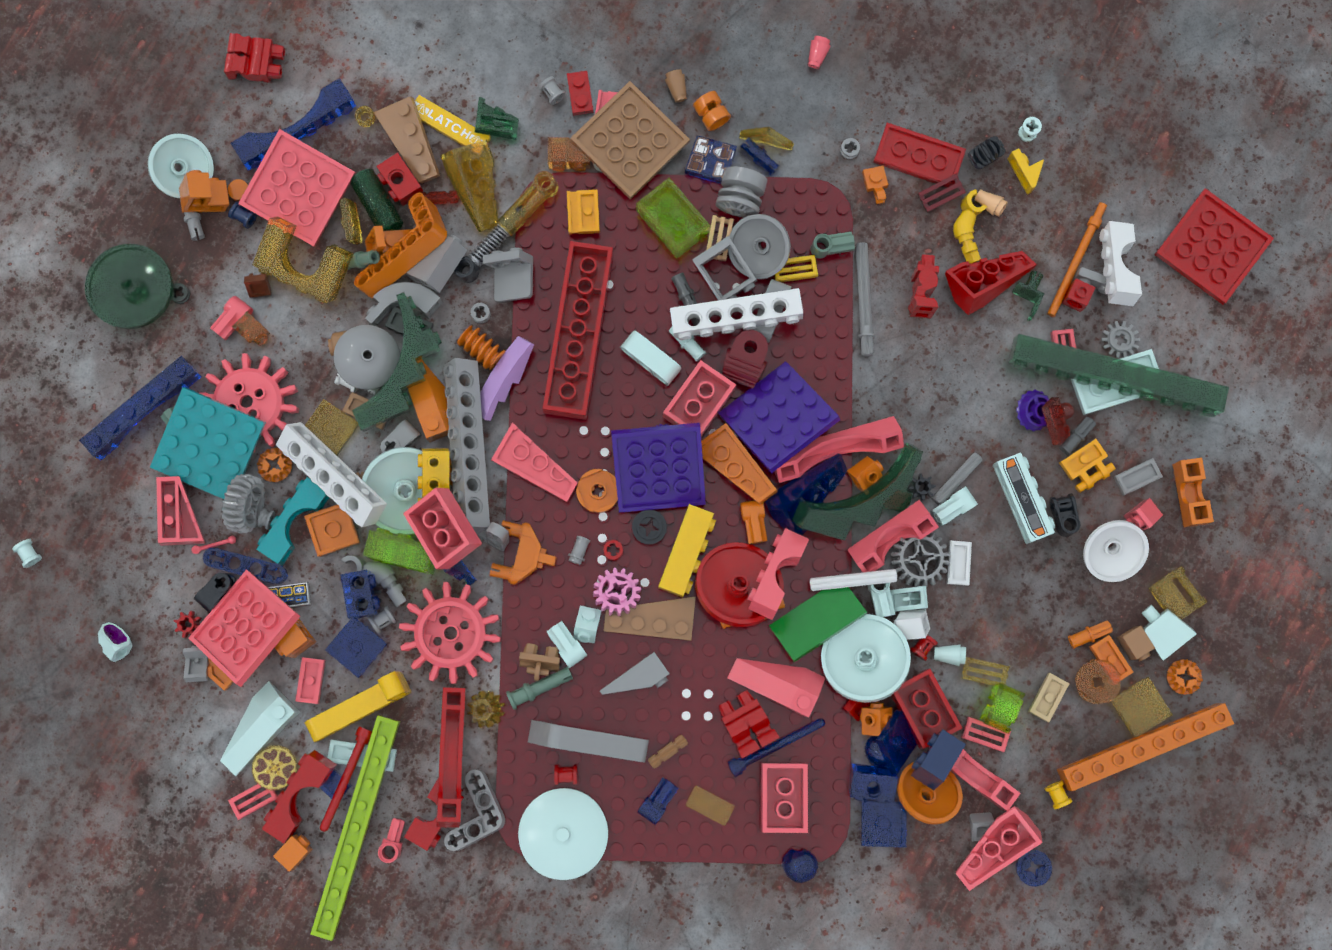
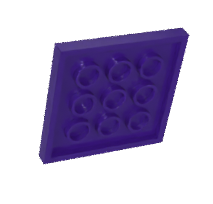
(779, 416)
(658, 467)

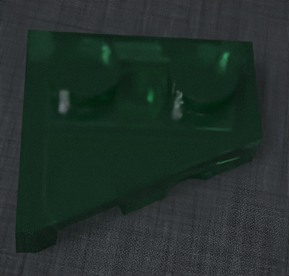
(495, 121)

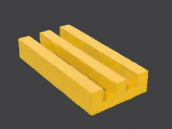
(792, 277)

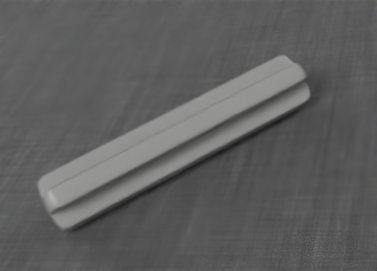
(957, 478)

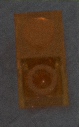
(566, 155)

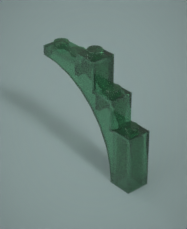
(390, 400)
(866, 507)

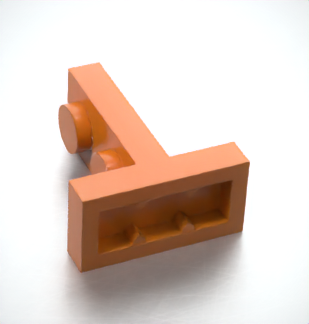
(382, 240)

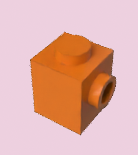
(293, 852)

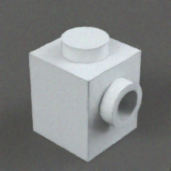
(913, 623)

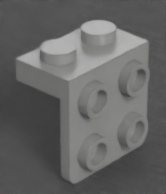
(512, 274)

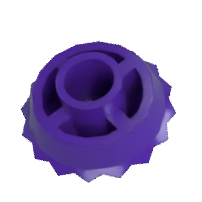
(1030, 410)

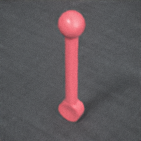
(197, 549)

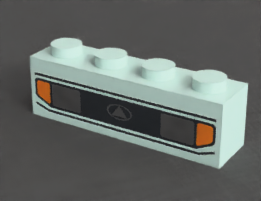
(1023, 498)

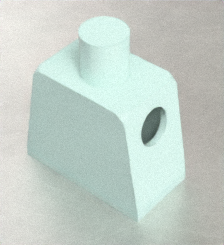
(1166, 631)

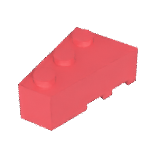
(175, 514)

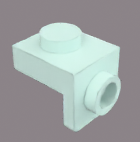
(587, 624)

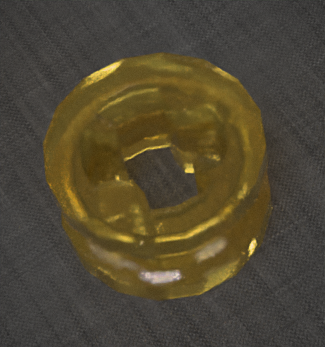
(362, 109)

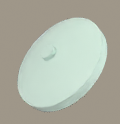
(394, 479)
(867, 659)
(563, 834)

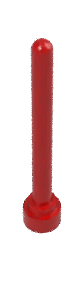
(363, 737)

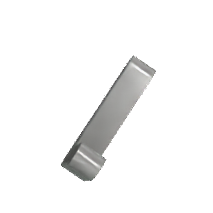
(587, 741)

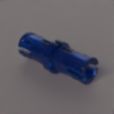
(759, 156)

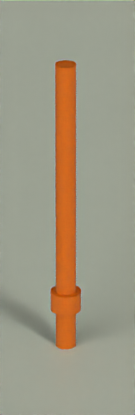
(1093, 225)

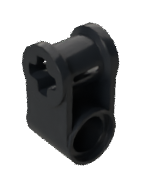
(1065, 513)
(213, 590)

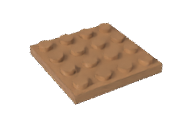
(630, 140)

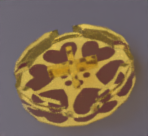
(273, 767)

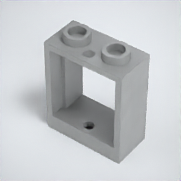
(713, 252)

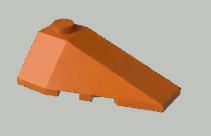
(431, 405)

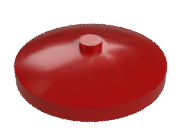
(727, 580)

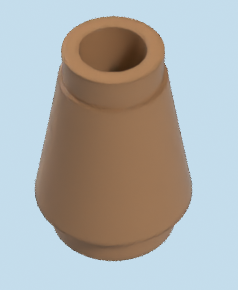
(676, 83)

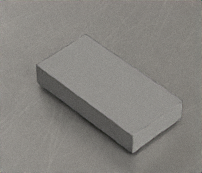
(1138, 476)

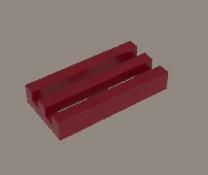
(957, 184)

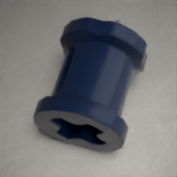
(243, 215)

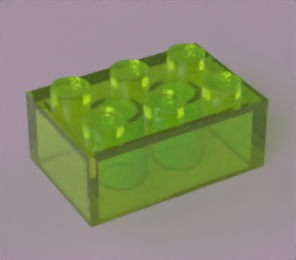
(673, 218)
(397, 551)

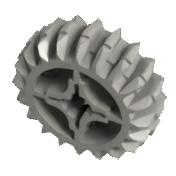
(243, 503)
(921, 569)

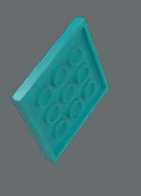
(206, 442)

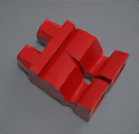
(257, 58)
(925, 282)
(747, 717)

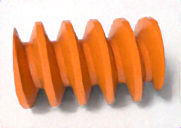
(480, 348)

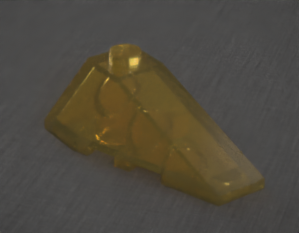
(472, 177)

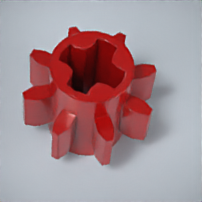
(183, 619)

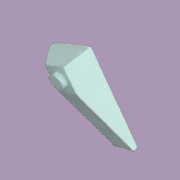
(261, 723)

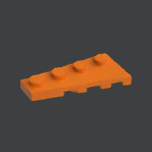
(733, 461)

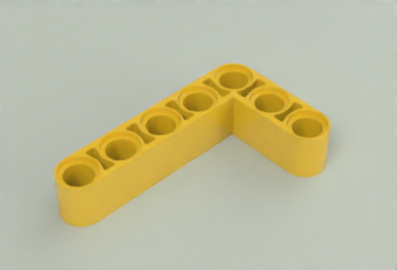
(388, 690)

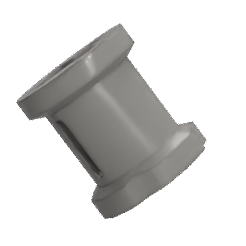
(552, 90)
(382, 620)

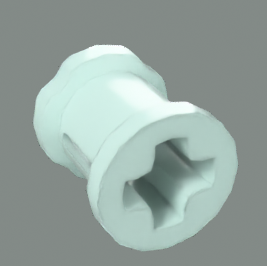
(1034, 129)
(27, 553)

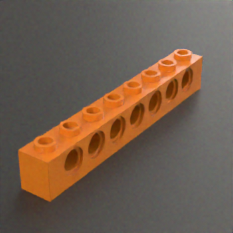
(1145, 746)

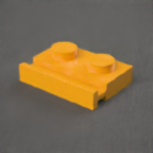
(583, 212)

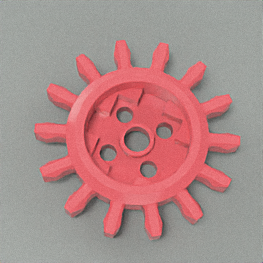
(268, 406)
(429, 627)

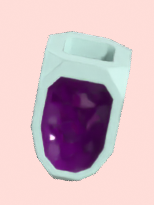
(114, 641)

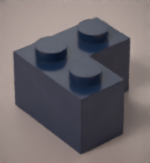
(935, 765)

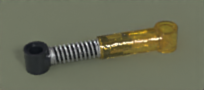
(509, 223)

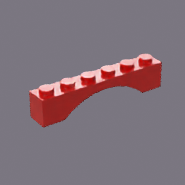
(450, 758)

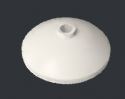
(1121, 559)

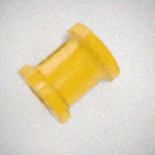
(1058, 794)

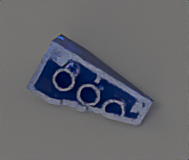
(810, 487)

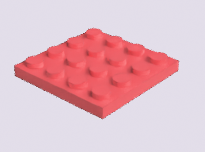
(297, 186)
(244, 628)

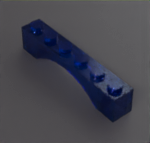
(331, 103)
(114, 428)

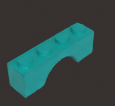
(277, 541)

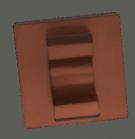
(257, 285)

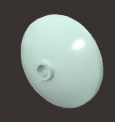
(180, 150)

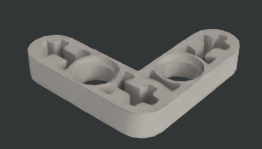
(495, 536)
(483, 820)

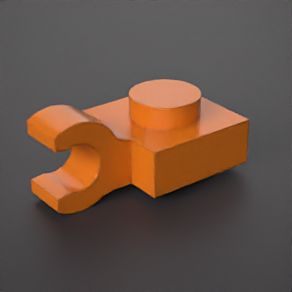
(876, 181)

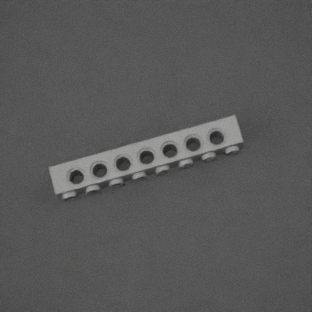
(471, 434)

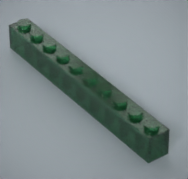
(1118, 375)

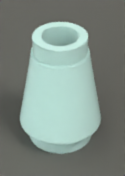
(951, 654)

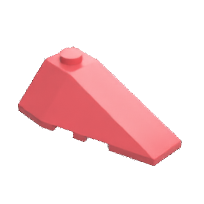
(784, 684)

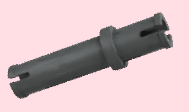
(685, 293)

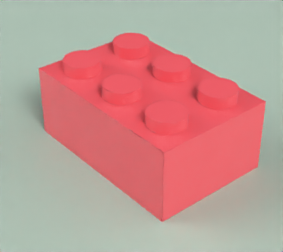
(700, 397)
(442, 528)
(784, 798)

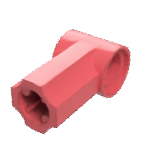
(233, 311)

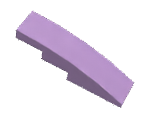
(507, 371)

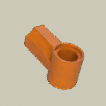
(753, 516)

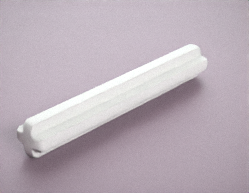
(852, 580)

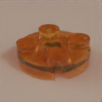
(1100, 694)

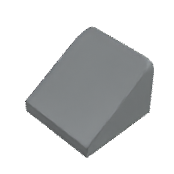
(979, 824)

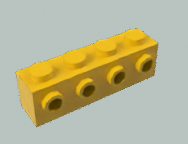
(434, 470)
(686, 551)

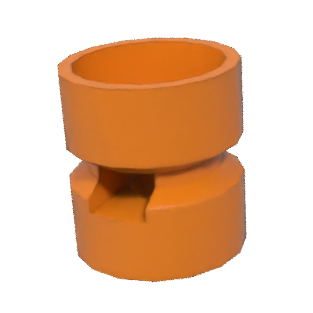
(710, 109)

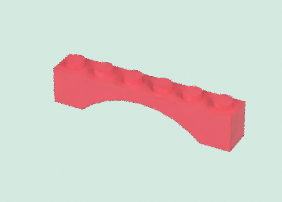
(876, 436)

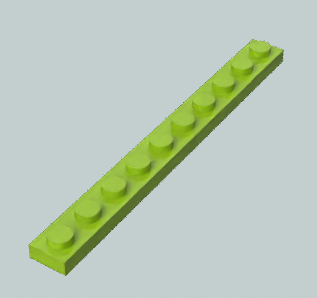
(355, 828)

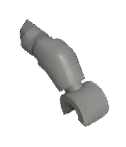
(384, 575)

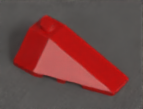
(981, 282)

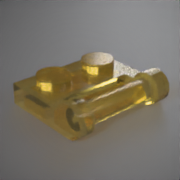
(1171, 598)

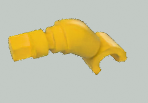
(964, 225)

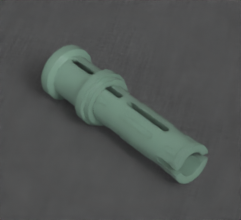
(530, 691)

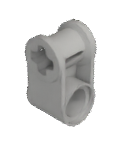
(402, 436)

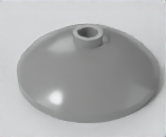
(748, 237)
(364, 372)

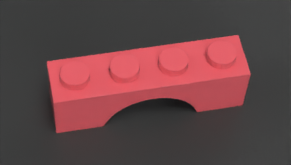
(910, 523)
(768, 595)
(985, 782)

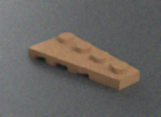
(407, 133)
(659, 619)

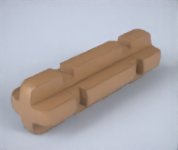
(667, 751)

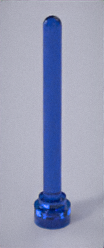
(738, 765)

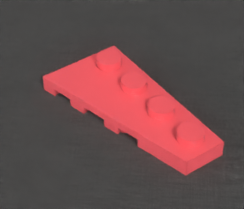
(531, 463)

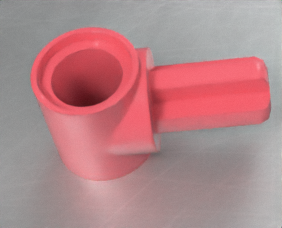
(393, 840)

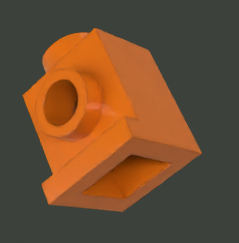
(865, 473)

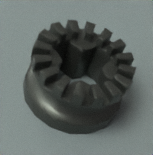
(180, 300)

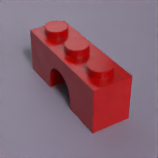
(425, 832)

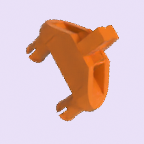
(528, 557)

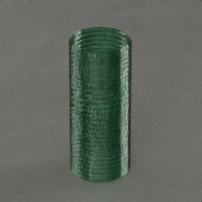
(379, 206)

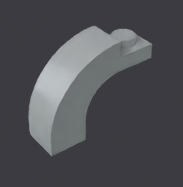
(424, 299)

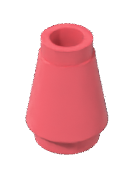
(818, 50)

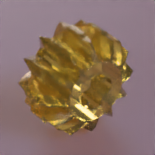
(479, 713)

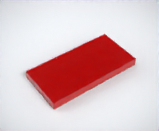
(918, 155)

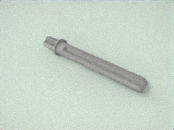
(866, 328)

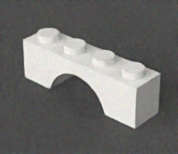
(1121, 284)

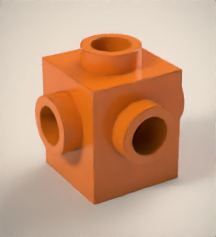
(875, 718)

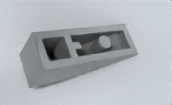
(642, 675)

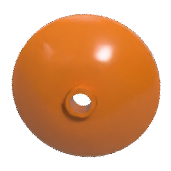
(940, 804)

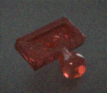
(1055, 417)

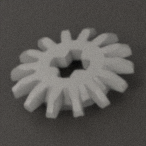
(1128, 337)

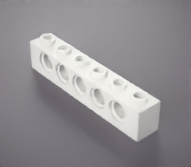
(724, 308)
(331, 474)

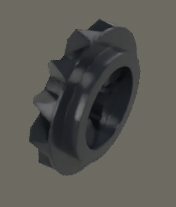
(644, 518)

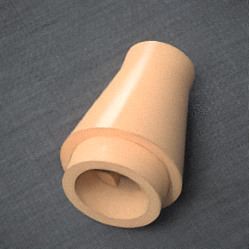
(994, 203)

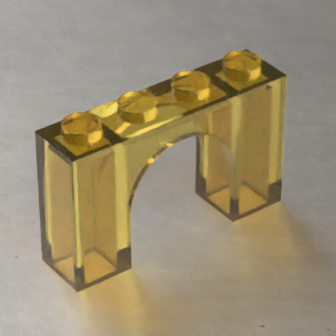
(274, 260)

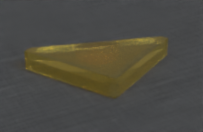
(767, 136)

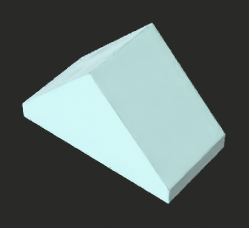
(909, 598)

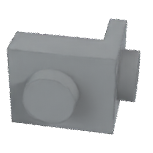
(195, 665)

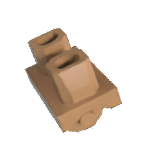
(539, 664)

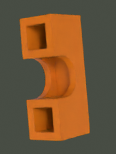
(1188, 480)

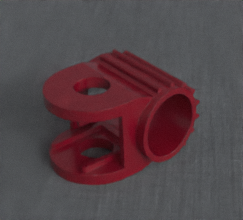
(744, 366)

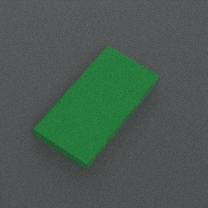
(817, 621)

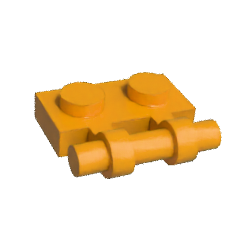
(1084, 459)

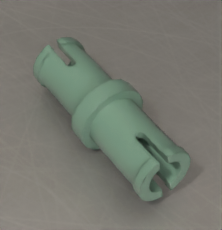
(362, 259)

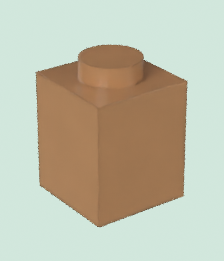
(1136, 643)

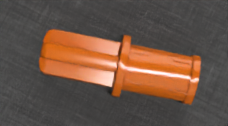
(1090, 634)

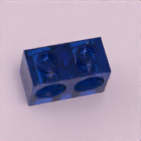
(353, 596)

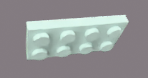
(1095, 399)

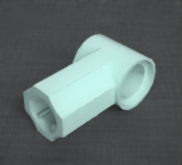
(957, 504)
(882, 601)
(568, 647)

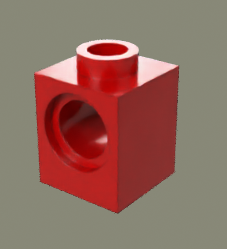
(1078, 295)

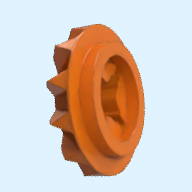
(274, 475)
(1177, 683)

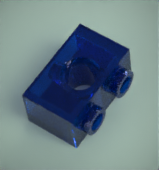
(863, 775)

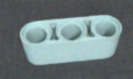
(651, 357)

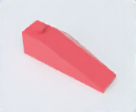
(1003, 843)

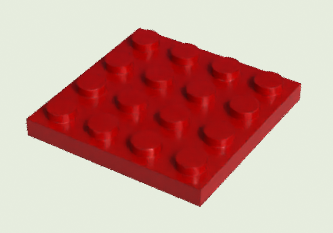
(1214, 246)

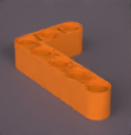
(408, 250)

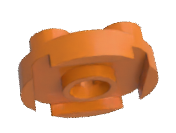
(586, 487)

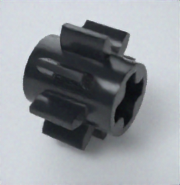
(927, 488)

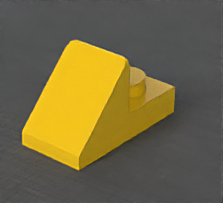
(1026, 174)

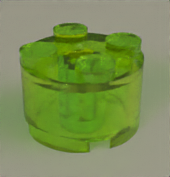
(1003, 707)

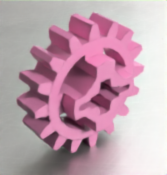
(623, 586)

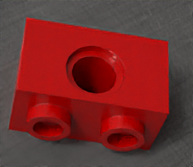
(394, 168)

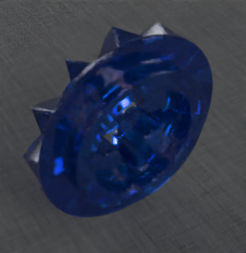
(1043, 872)

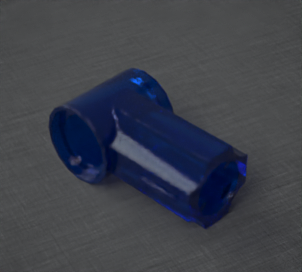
(655, 804)

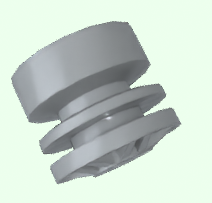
(741, 191)

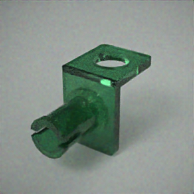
(1029, 291)

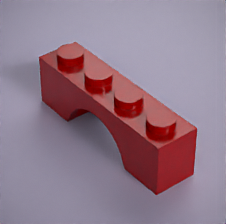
(285, 819)

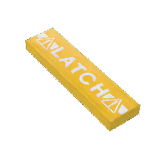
(448, 123)

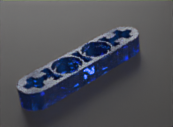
(246, 563)

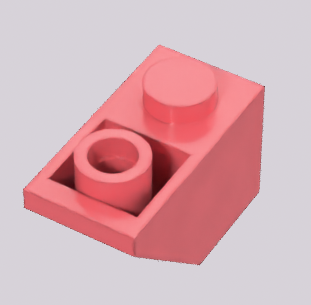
(1144, 514)

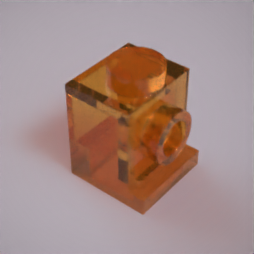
(251, 329)

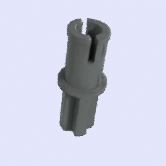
(1077, 436)

